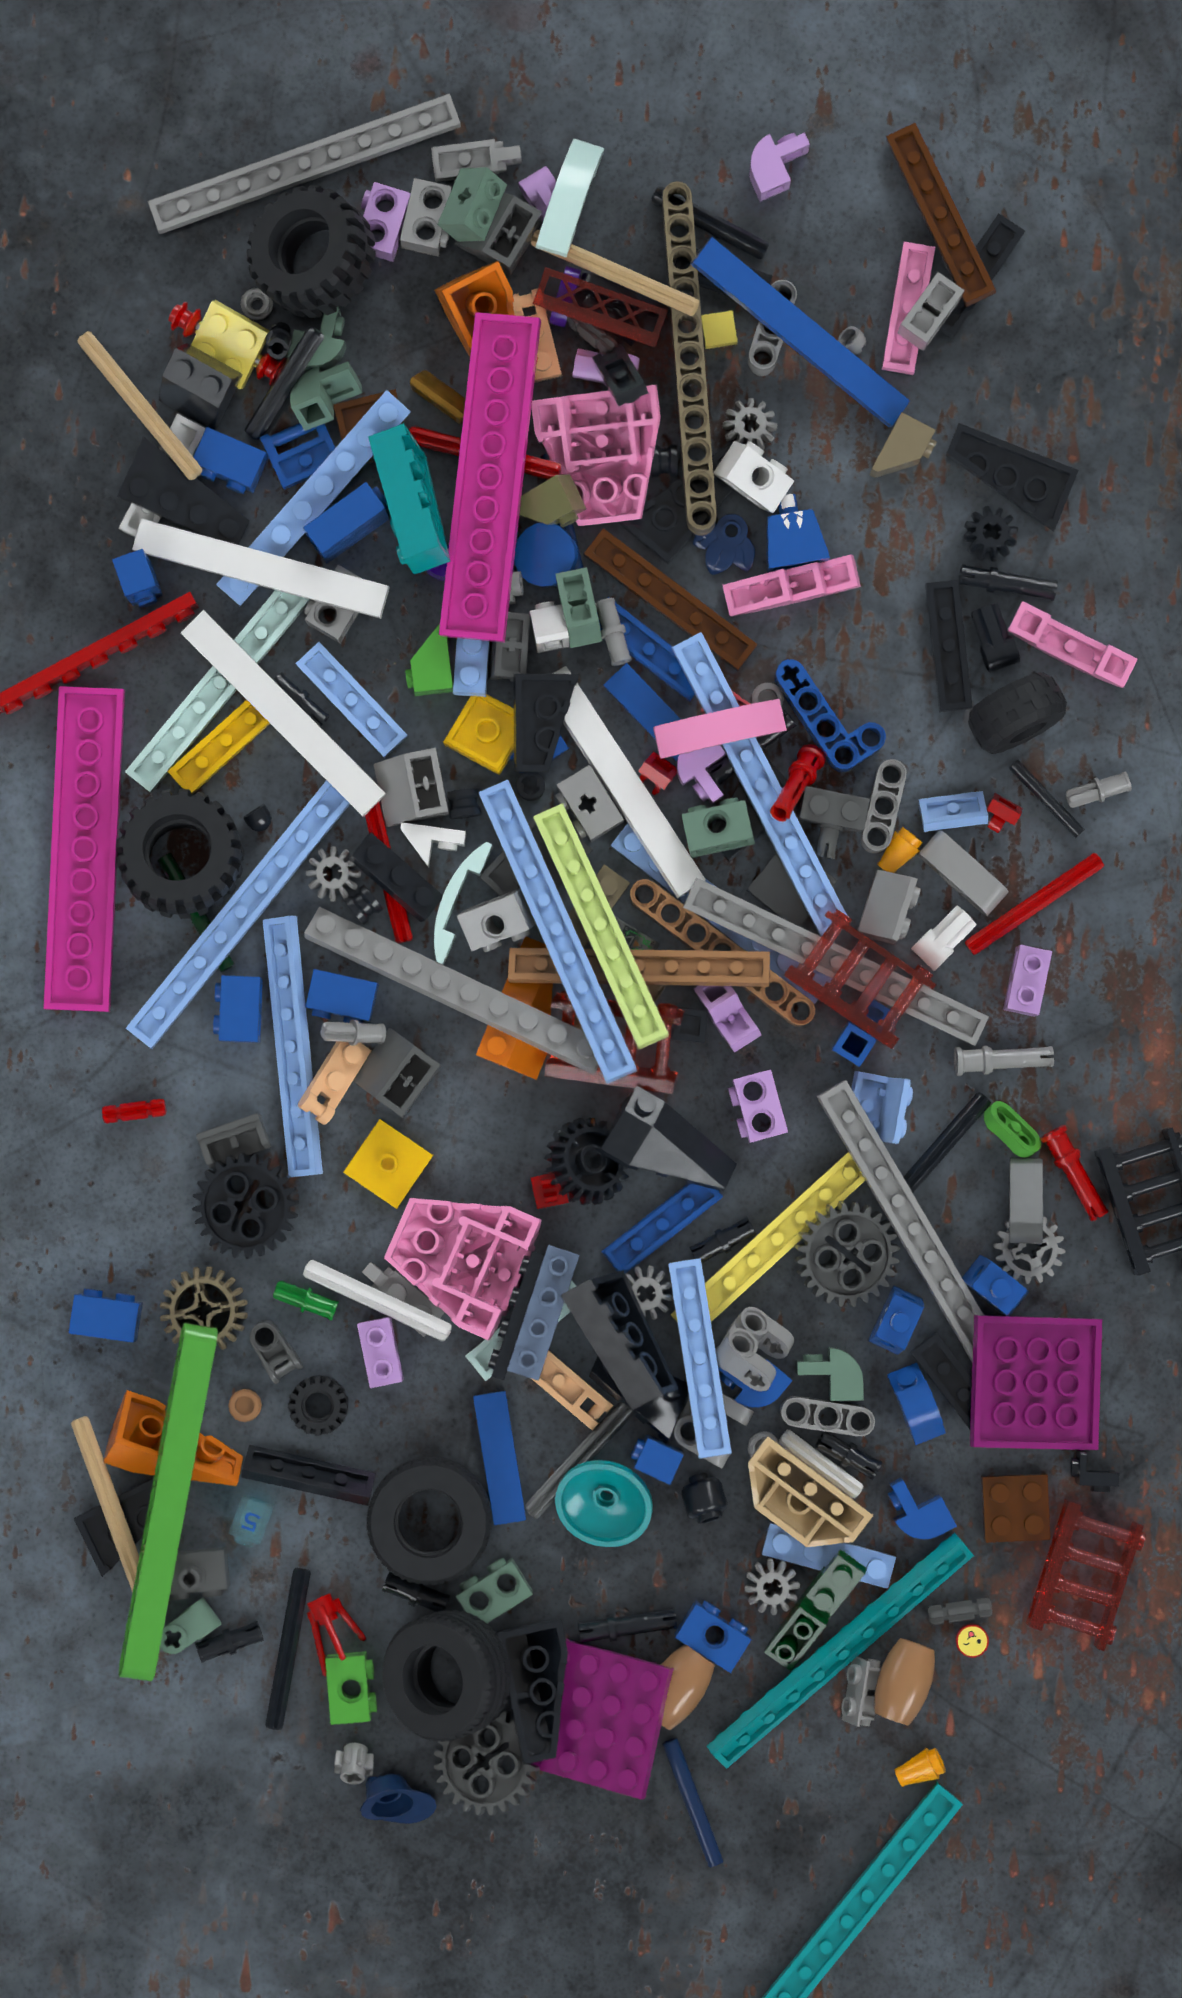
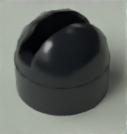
(259, 818)

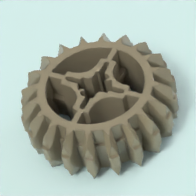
(202, 1295)

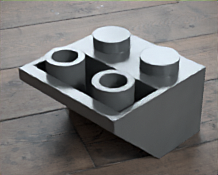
(508, 234)
(396, 1073)

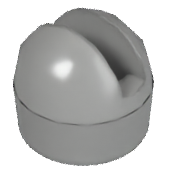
(852, 333)

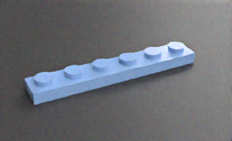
(699, 1358)

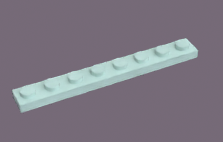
(212, 692)

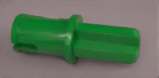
(305, 1300)

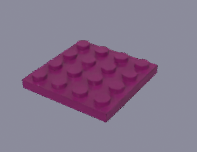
(1036, 1382)
(609, 1719)

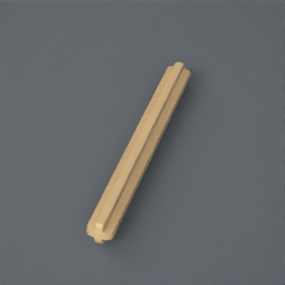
(628, 278)
(139, 405)
(107, 1496)

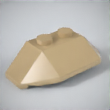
(802, 1499)

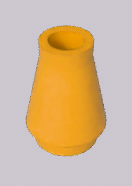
(900, 850)
(921, 1768)

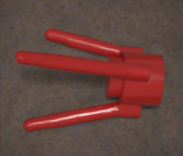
(324, 1611)

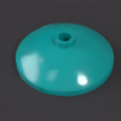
(601, 1516)

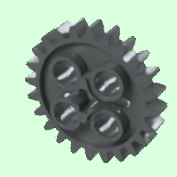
(864, 1231)
(503, 1785)

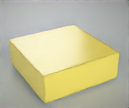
(719, 329)

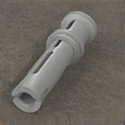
(986, 1059)

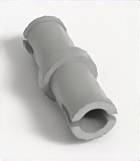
(613, 631)

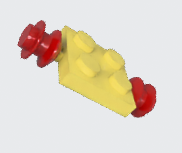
(228, 338)

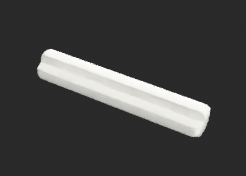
(820, 1464)

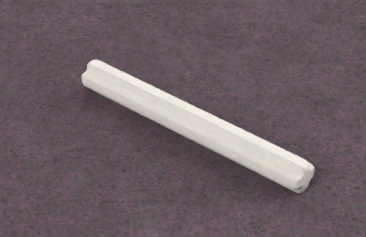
(377, 1300)

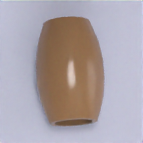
(904, 1681)
(688, 1684)

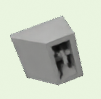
(411, 787)
(887, 907)

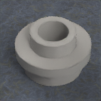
(252, 295)

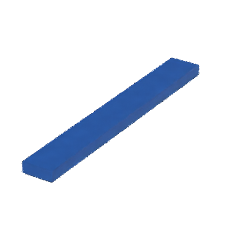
(800, 332)

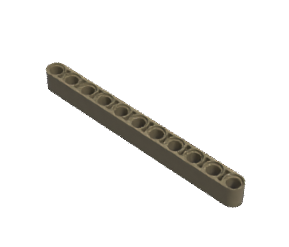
(689, 374)

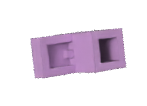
(767, 163)
(694, 766)
(728, 1015)

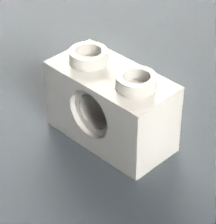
(737, 471)

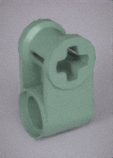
(192, 1624)

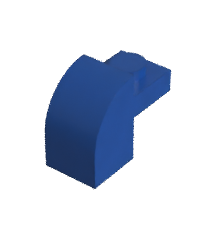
(856, 1043)
(752, 1398)
(916, 1403)
(922, 1520)

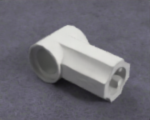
(939, 942)

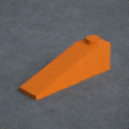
(477, 291)
(508, 1050)
(137, 1438)

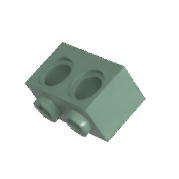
(578, 607)
(499, 1599)

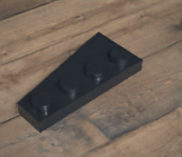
(1021, 476)
(664, 517)

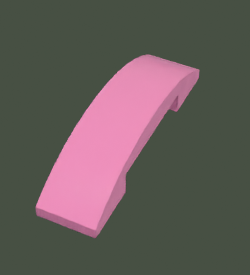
(1071, 646)
(719, 728)

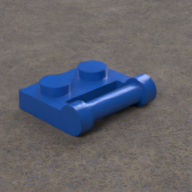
(301, 461)

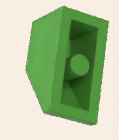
(431, 667)

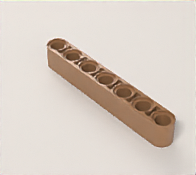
(712, 939)

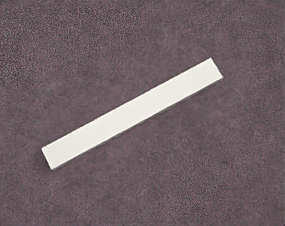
(261, 568)
(283, 713)
(629, 793)

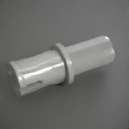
(1098, 790)
(353, 1032)

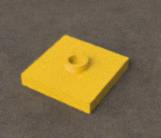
(484, 732)
(388, 1163)

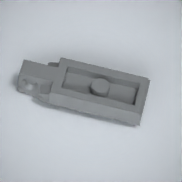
(477, 154)
(399, 1287)

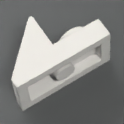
(423, 837)

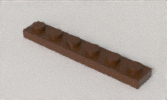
(940, 214)
(669, 598)

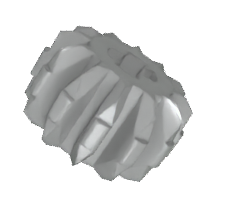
(762, 426)
(331, 863)
(647, 1280)
(768, 1576)

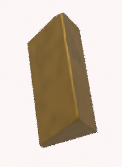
(439, 395)

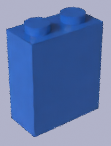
(347, 522)

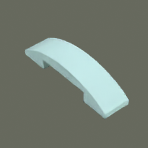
(569, 197)
(473, 863)

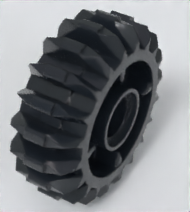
(569, 1167)

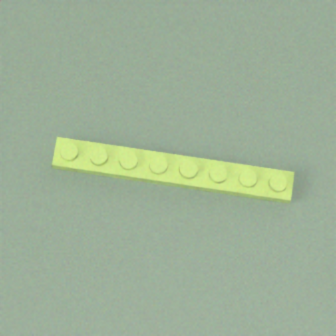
(601, 926)

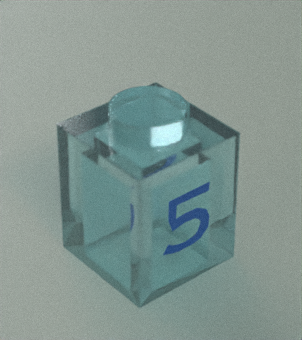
(251, 1520)

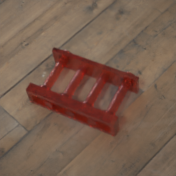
(857, 1010)
(656, 1078)
(1052, 1581)

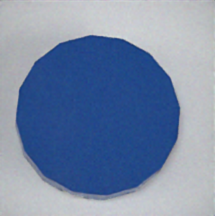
(543, 552)

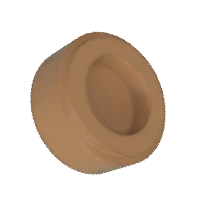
(245, 1405)

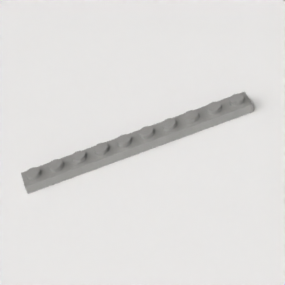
(304, 163)
(798, 943)
(452, 988)
(902, 1210)

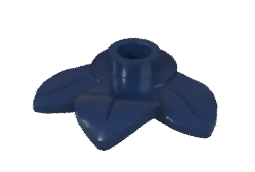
(726, 549)

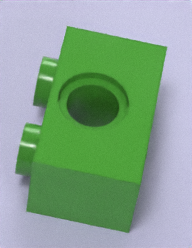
(345, 1707)

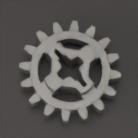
(1033, 1263)

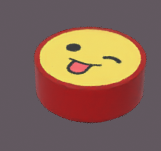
(971, 1640)

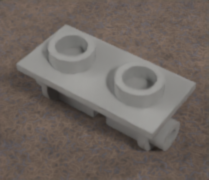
(857, 1705)

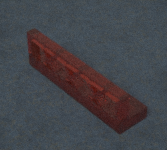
(593, 318)

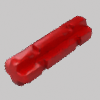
(134, 1111)

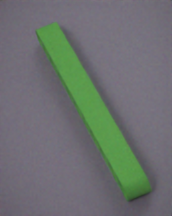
(167, 1502)

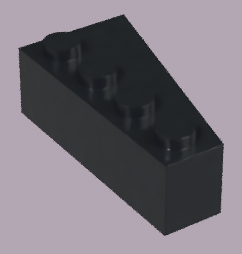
(621, 1337)

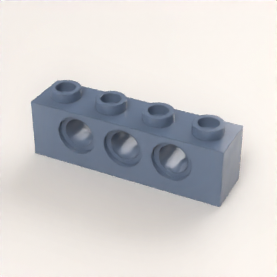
(543, 1312)

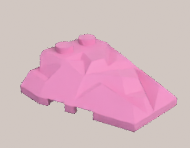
(602, 449)
(464, 1257)

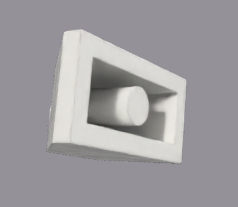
(549, 627)

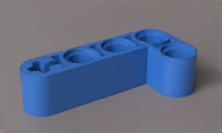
(824, 713)

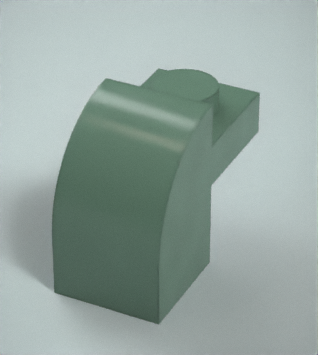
(331, 349)
(318, 390)
(843, 1373)

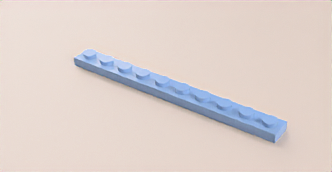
(760, 785)
(238, 915)
(557, 932)

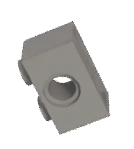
(479, 925)

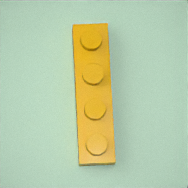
(218, 747)

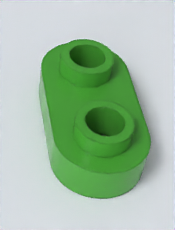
(1012, 1129)

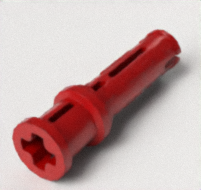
(801, 774)
(1068, 1159)

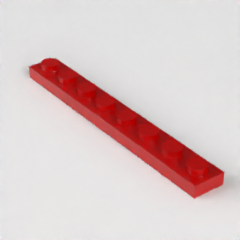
(97, 653)

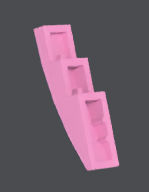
(791, 585)

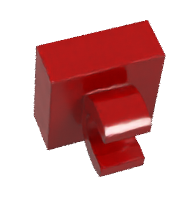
(658, 771)
(1002, 811)
(546, 1193)

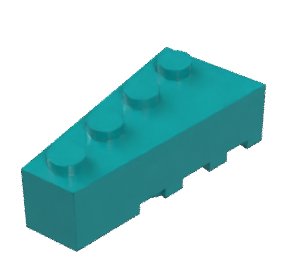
(410, 499)

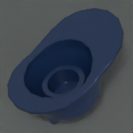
(394, 1801)

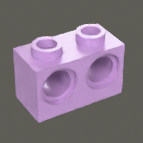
(388, 222)
(1027, 980)
(766, 1104)
(380, 1352)

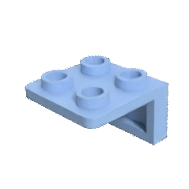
(884, 1103)

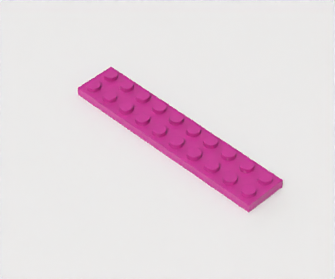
(490, 477)
(84, 849)

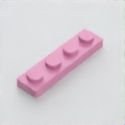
(911, 282)

